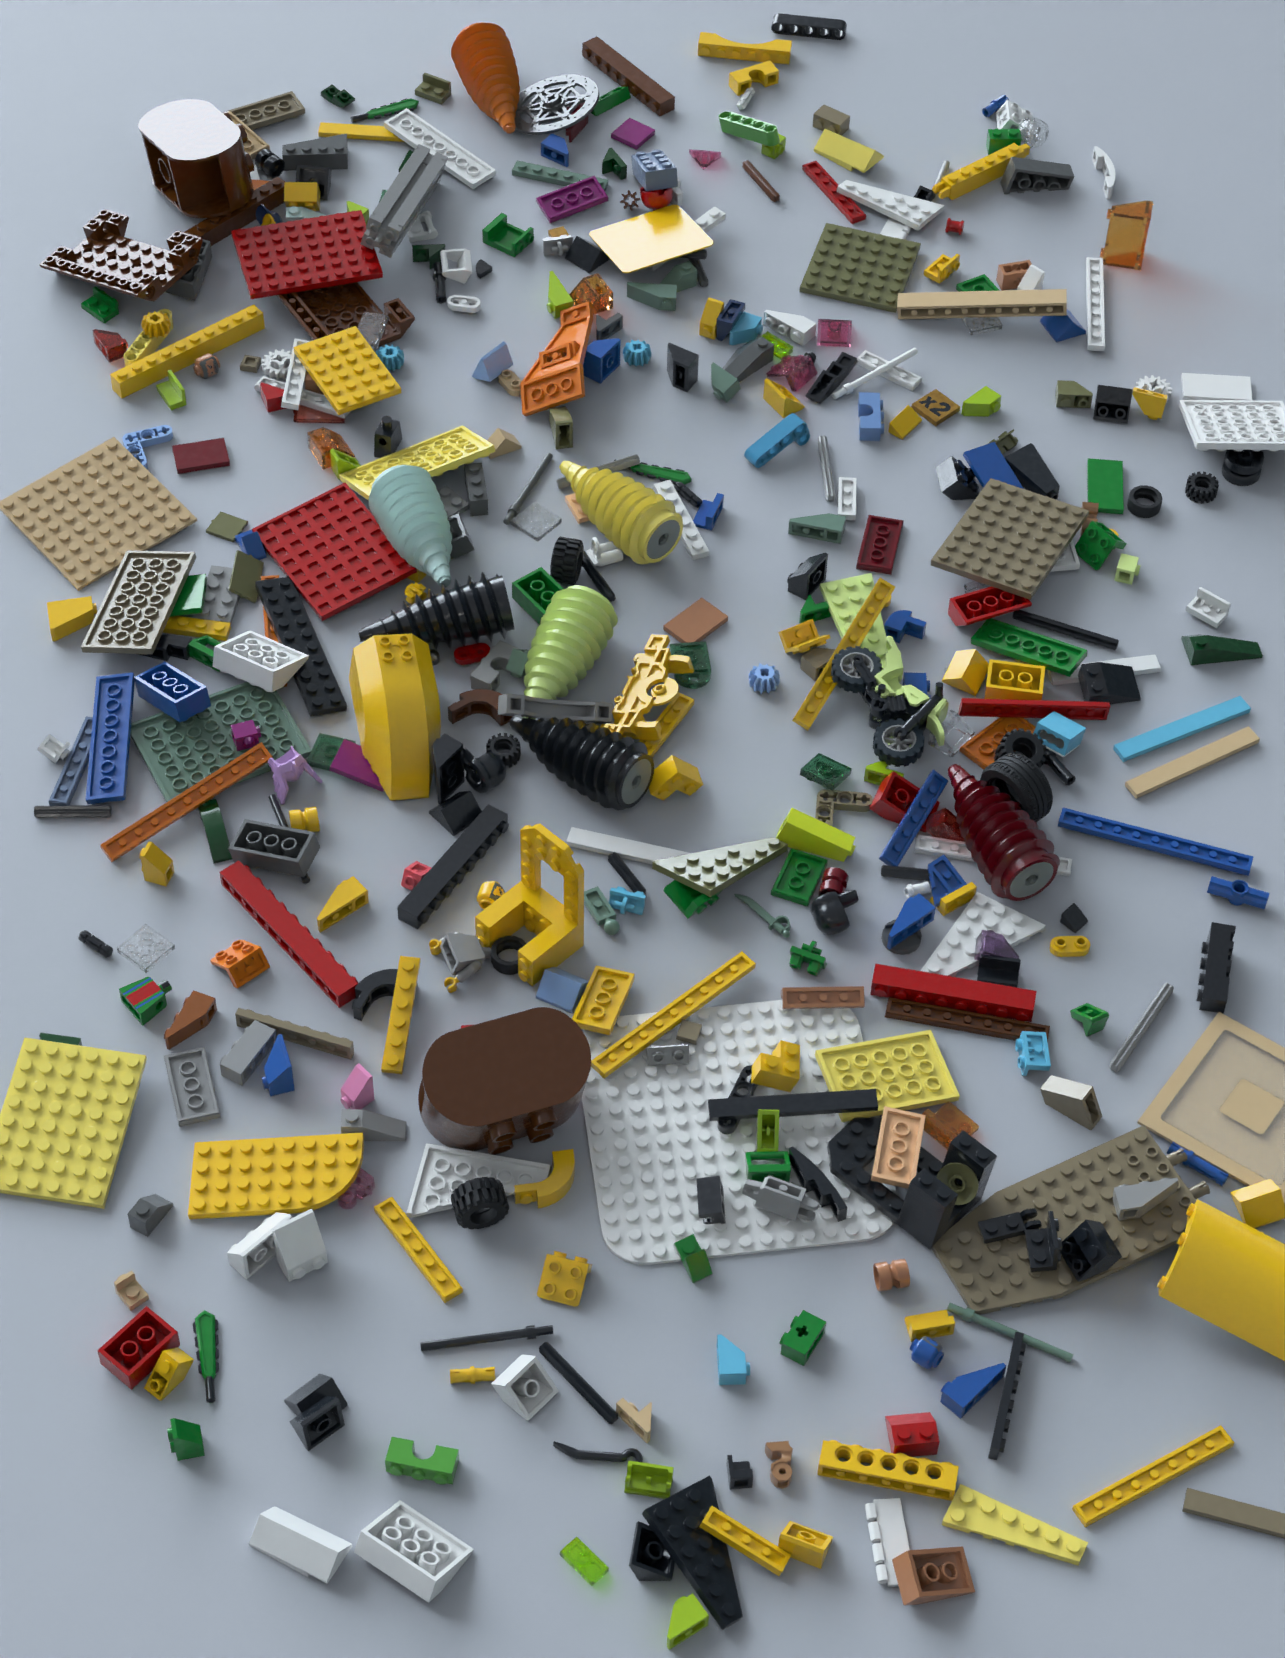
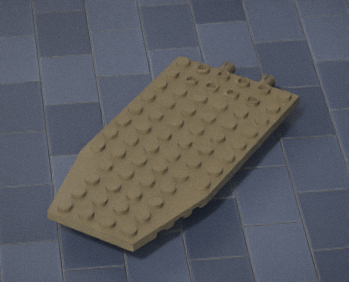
(1075, 1191)

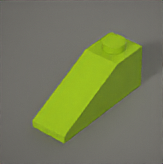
(557, 296)

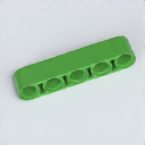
(749, 128)

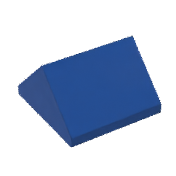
(1062, 327)

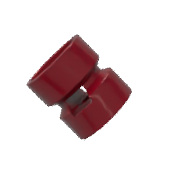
(833, 880)

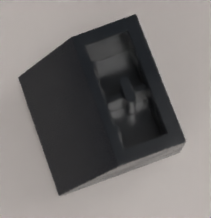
(682, 367)
(1112, 404)
(957, 480)
(1089, 1250)

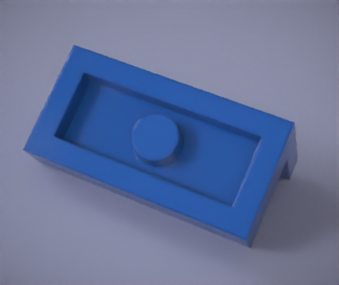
(709, 512)

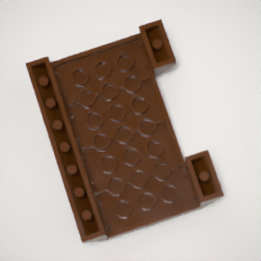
(341, 307)

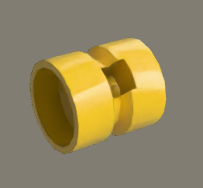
(305, 820)

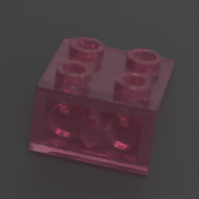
(796, 369)

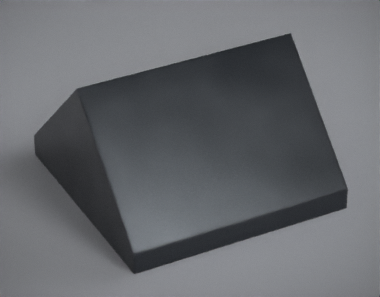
(586, 255)
(457, 812)
(313, 1392)
(318, 1421)
(649, 1557)

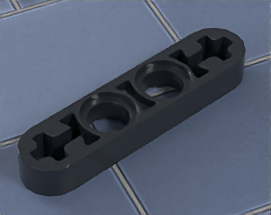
(740, 1083)

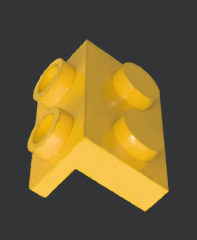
(942, 268)

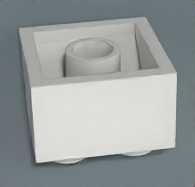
(525, 1386)

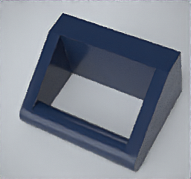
(728, 318)

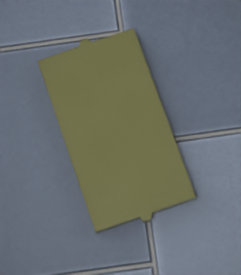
(244, 576)

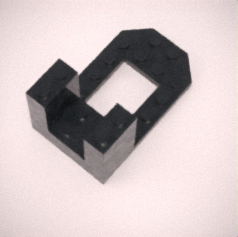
(929, 1203)

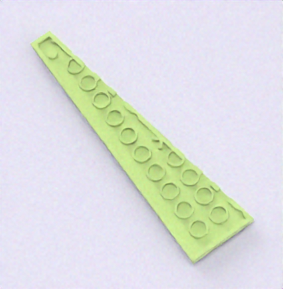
(845, 600)

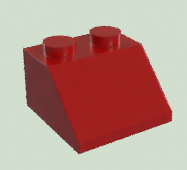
(913, 1434)

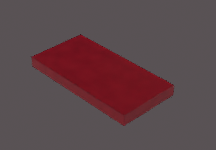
(879, 544)

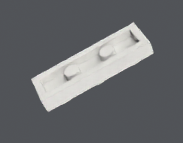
(847, 497)

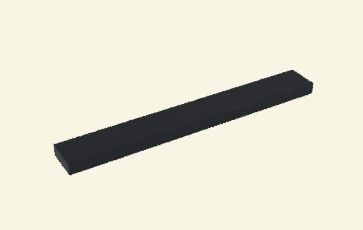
(794, 1104)

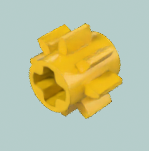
(413, 589)

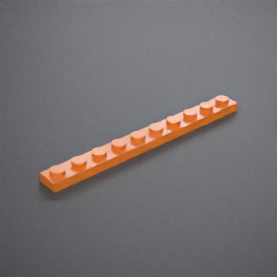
(185, 802)

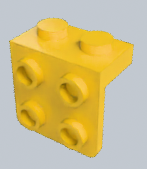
(801, 637)
(563, 1278)

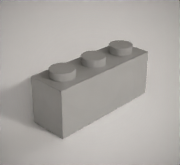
(248, 1052)

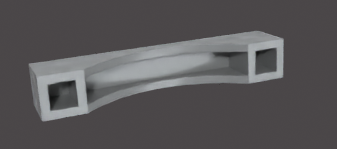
(547, 708)

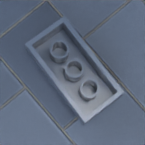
(654, 170)

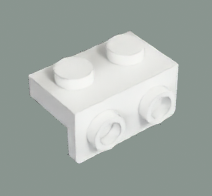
(1209, 607)

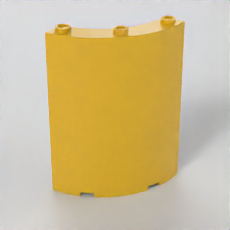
(1230, 1277)

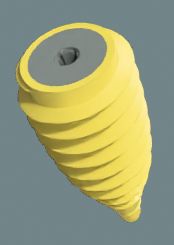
(626, 512)

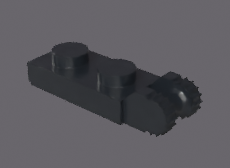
(1008, 1226)

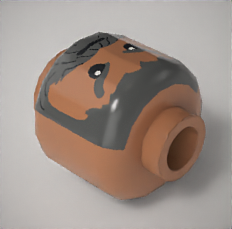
(206, 366)

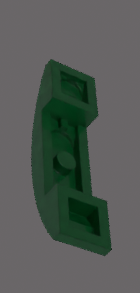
(215, 831)

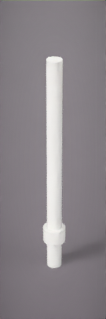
(848, 388)

